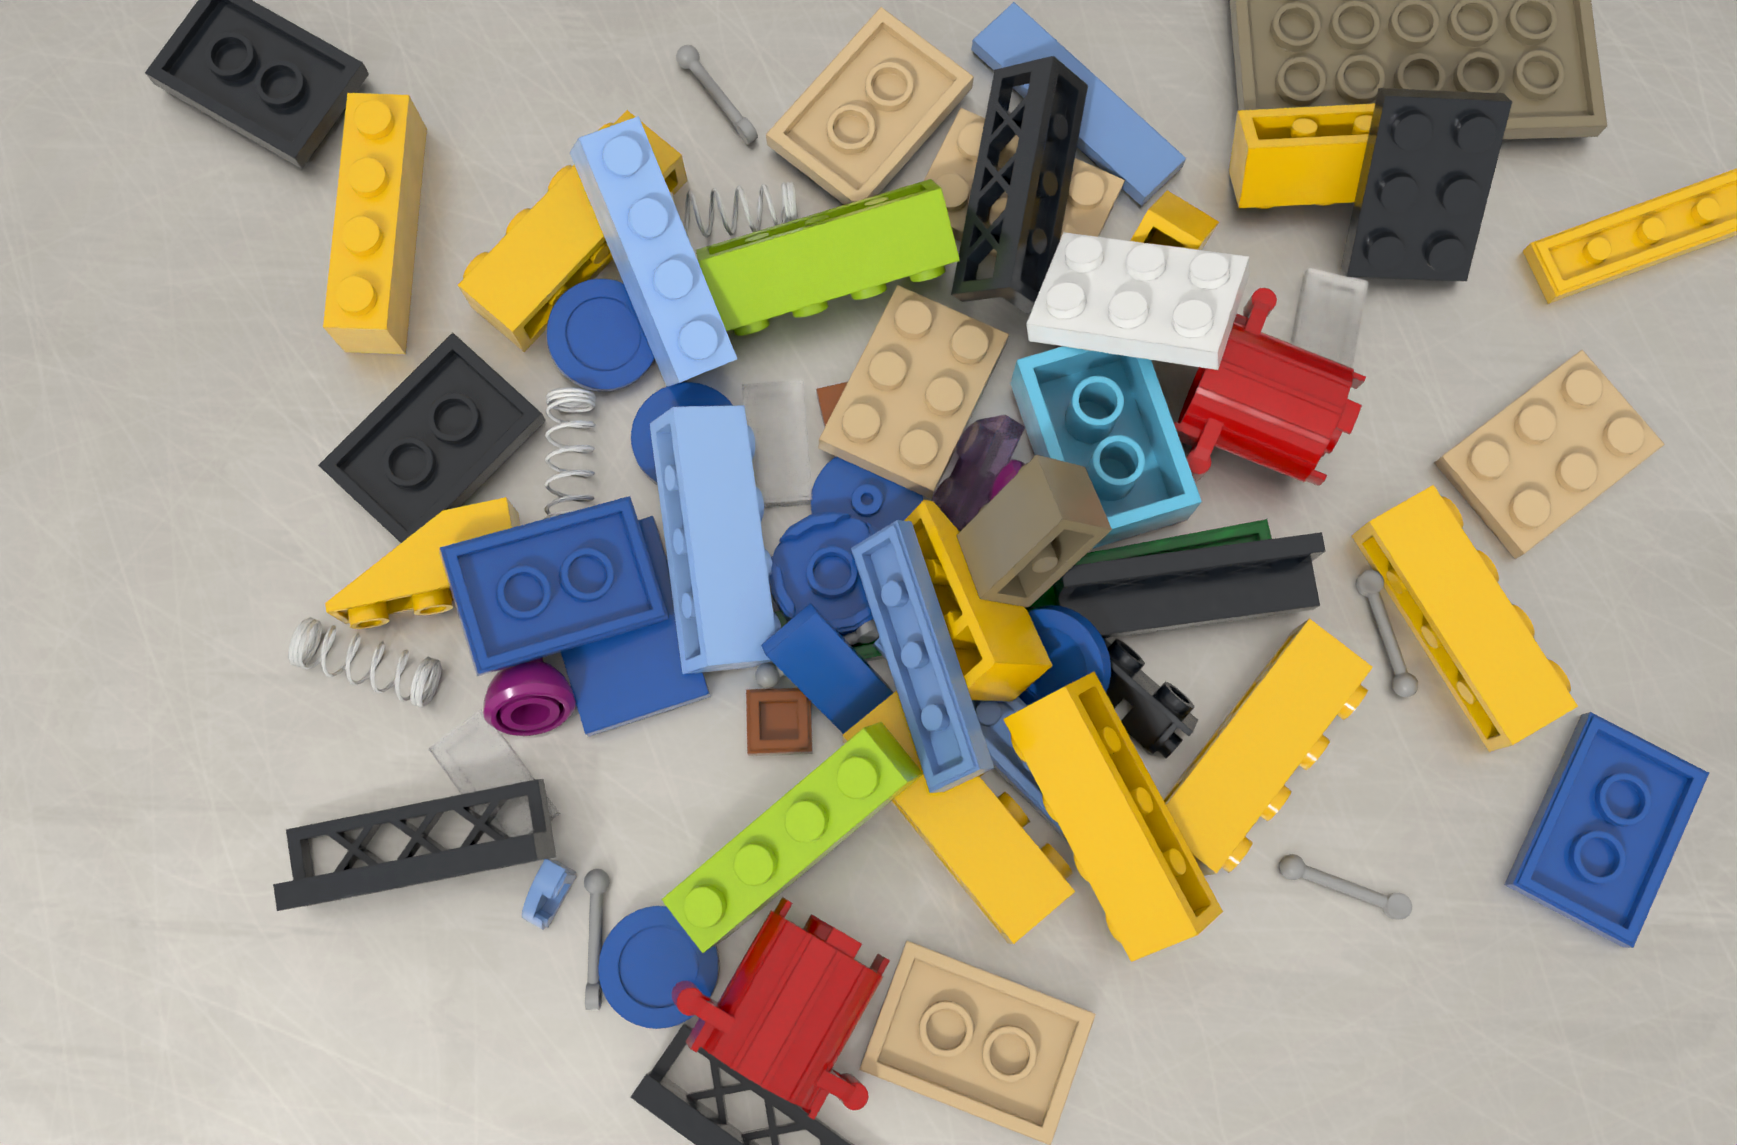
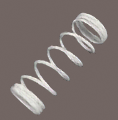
(788, 208)
(577, 401)
(300, 659)

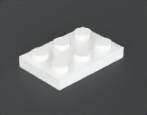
(1139, 300)

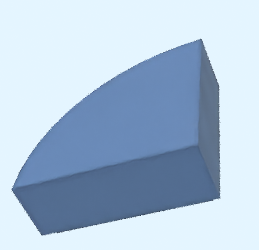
(547, 893)

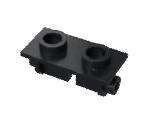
(1155, 709)

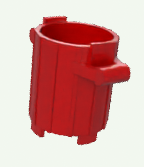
(1268, 401)
(789, 1011)

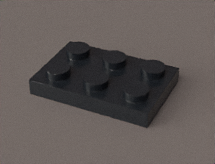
(258, 75)
(1424, 184)
(432, 440)

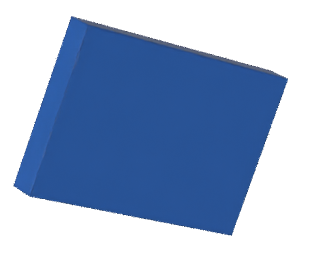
(553, 585)
(637, 670)
(1607, 829)

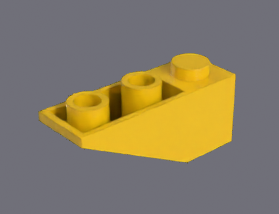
(413, 571)

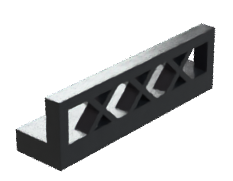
(1033, 178)
(1194, 586)
(410, 869)
(704, 1126)

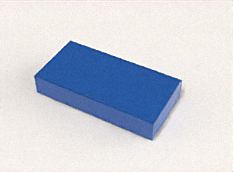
(826, 668)

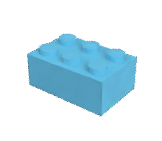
(1117, 425)

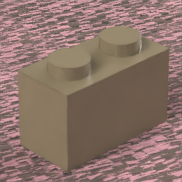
(1033, 531)

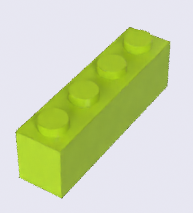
(829, 256)
(792, 836)

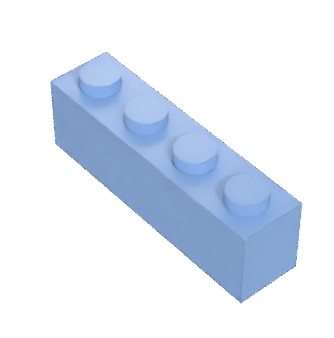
(652, 251)
(714, 537)

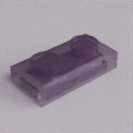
(982, 455)

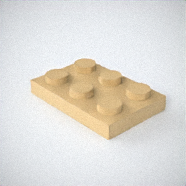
(869, 109)
(953, 169)
(913, 391)
(1549, 454)
(977, 1042)

